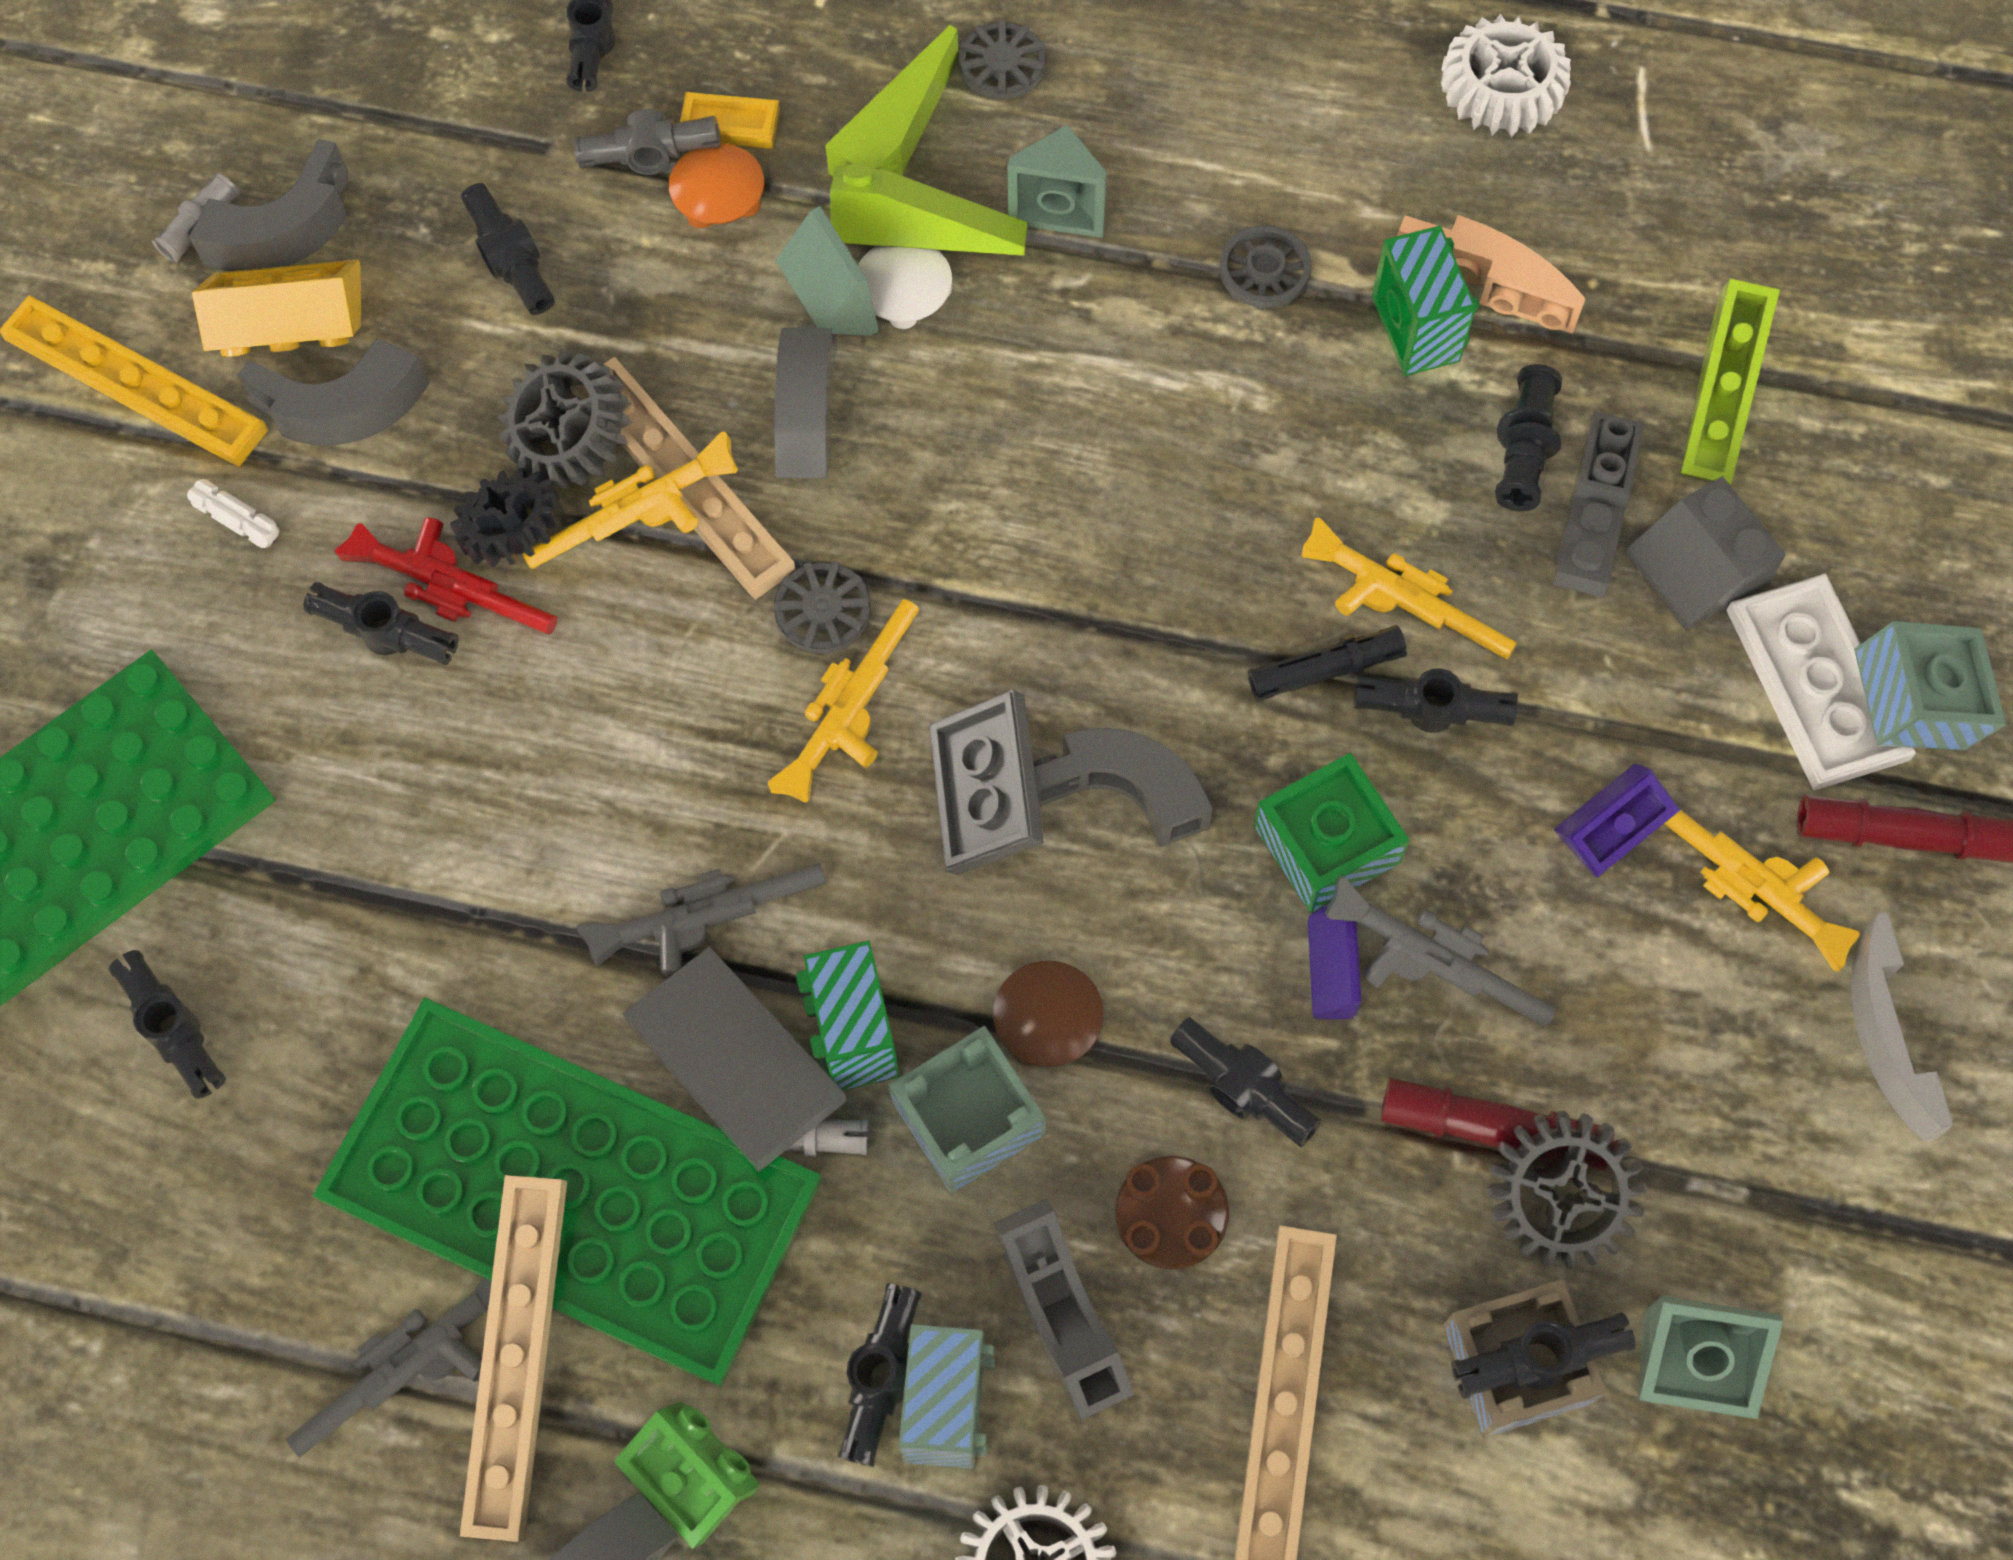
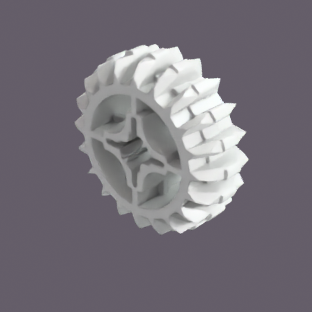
(1506, 63)
(1009, 1524)

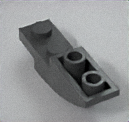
(1598, 504)

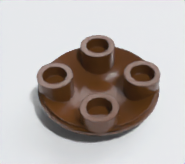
(1048, 1014)
(1172, 1212)

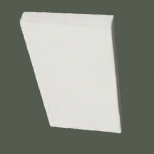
(1812, 678)

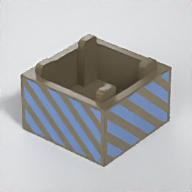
(1490, 1323)

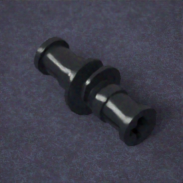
(1528, 437)

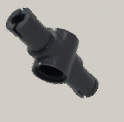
(589, 40)
(507, 248)
(399, 634)
(1461, 700)
(180, 1043)
(1245, 1081)
(1570, 1344)
(871, 1404)

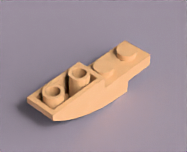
(1510, 273)

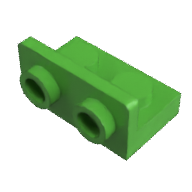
(686, 1471)

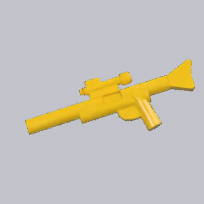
(652, 503)
(1412, 591)
(847, 720)
(1774, 882)

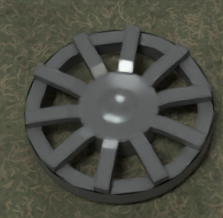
(1002, 60)
(1265, 267)
(822, 607)

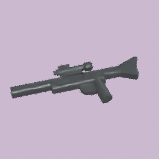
(705, 906)
(1444, 954)
(398, 1361)

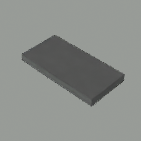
(734, 1058)

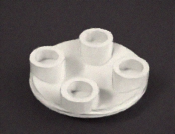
(906, 282)

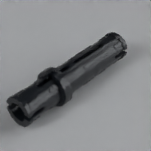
(1344, 658)

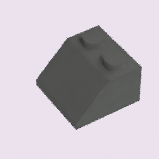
(1706, 553)

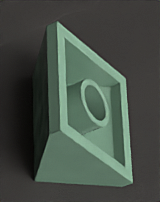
(1058, 186)
(827, 278)
(1707, 1356)

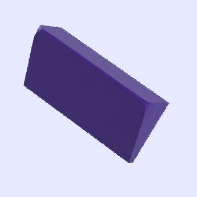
(1617, 819)
(1333, 967)

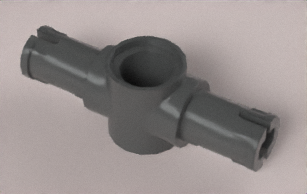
(647, 142)

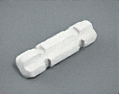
(233, 513)

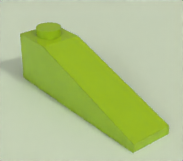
(895, 119)
(896, 211)
(1728, 379)

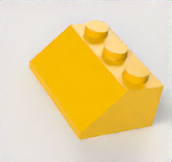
(279, 307)

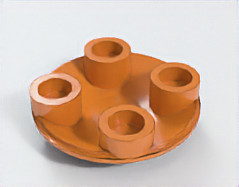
(716, 185)

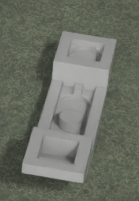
(1913, 1096)

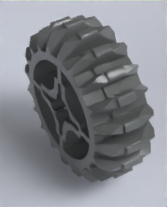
(580, 428)
(1552, 1238)

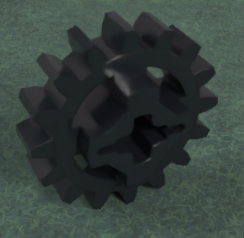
(507, 517)

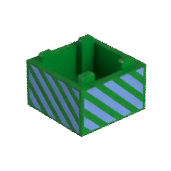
(1423, 300)
(1328, 829)
(849, 1016)

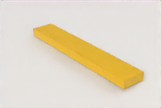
(134, 380)

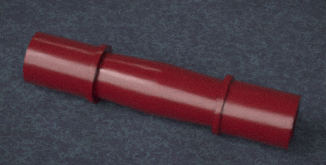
(1905, 828)
(1468, 1118)

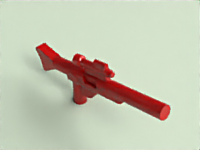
(447, 584)

